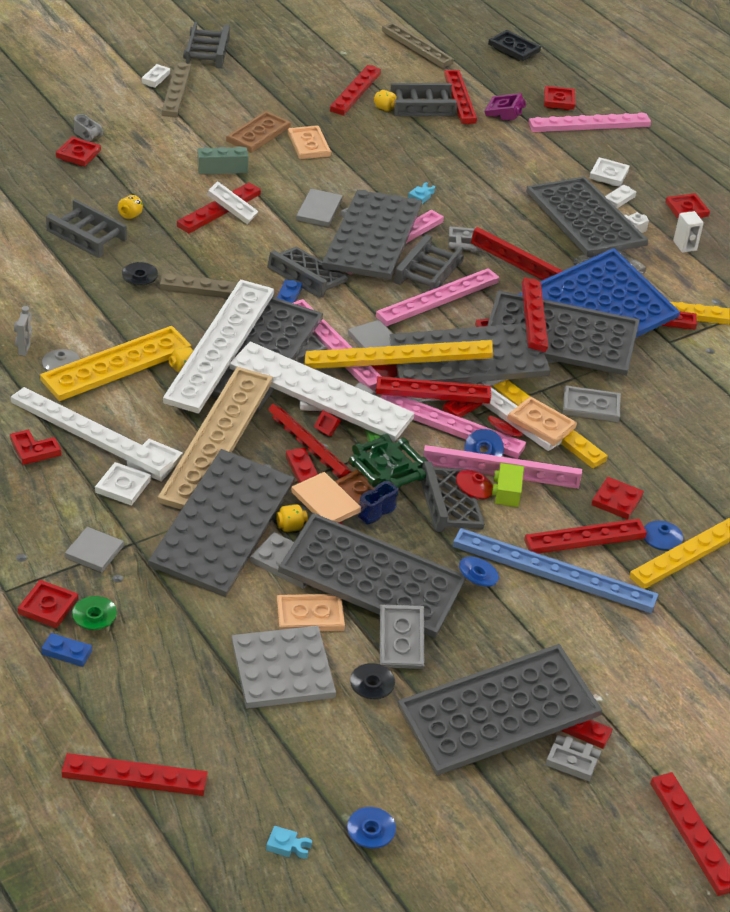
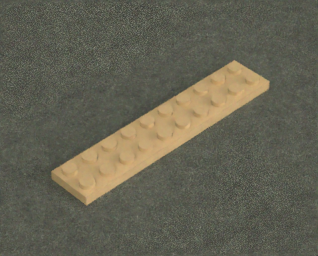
(218, 431)

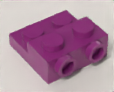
(506, 106)

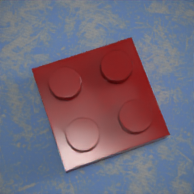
(559, 97)
(78, 151)
(687, 203)
(617, 498)
(48, 603)

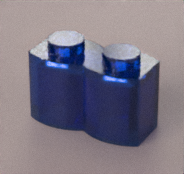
(378, 502)

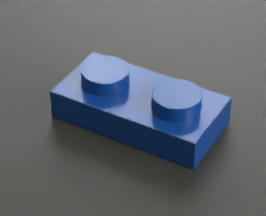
(290, 291)
(66, 649)

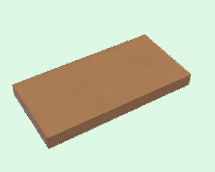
(258, 131)

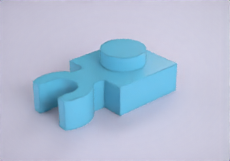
(422, 193)
(285, 841)

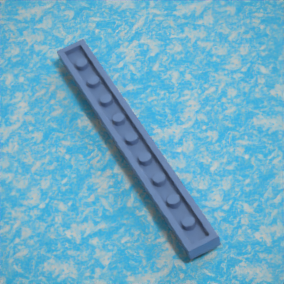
(556, 570)

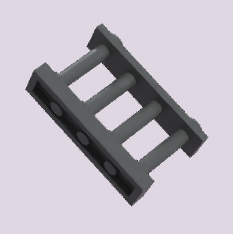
(219, 50)
(423, 107)
(80, 238)
(418, 255)

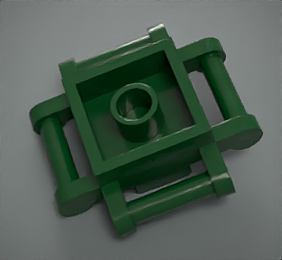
(388, 461)

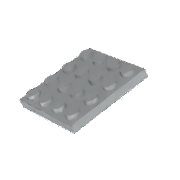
(282, 667)

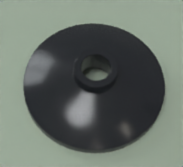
(139, 273)
(372, 681)

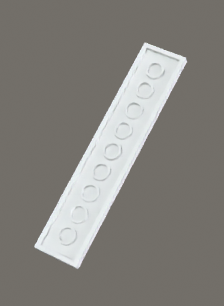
(218, 346)
(325, 391)

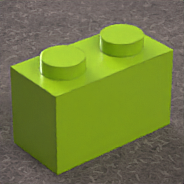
(508, 485)

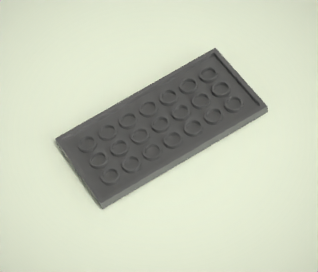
(586, 216)
(372, 234)
(282, 329)
(576, 333)
(510, 355)
(221, 522)
(370, 571)
(498, 709)

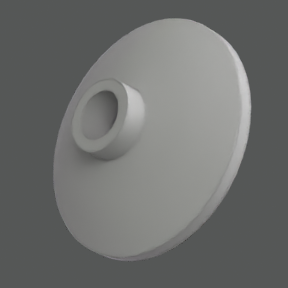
(58, 358)

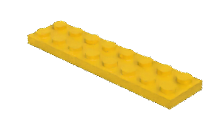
(113, 363)

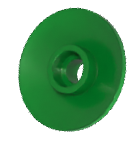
(94, 613)

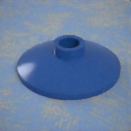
(484, 438)
(663, 535)
(478, 571)
(372, 820)

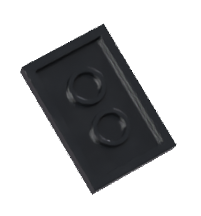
(514, 45)

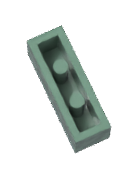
(222, 160)

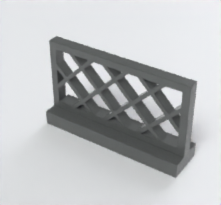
(301, 271)
(436, 497)

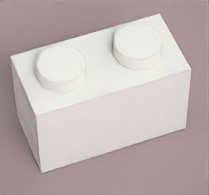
(688, 231)

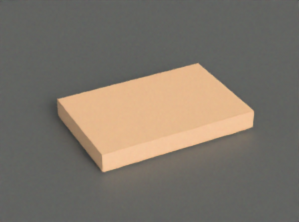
(309, 142)
(542, 421)
(326, 498)
(310, 610)

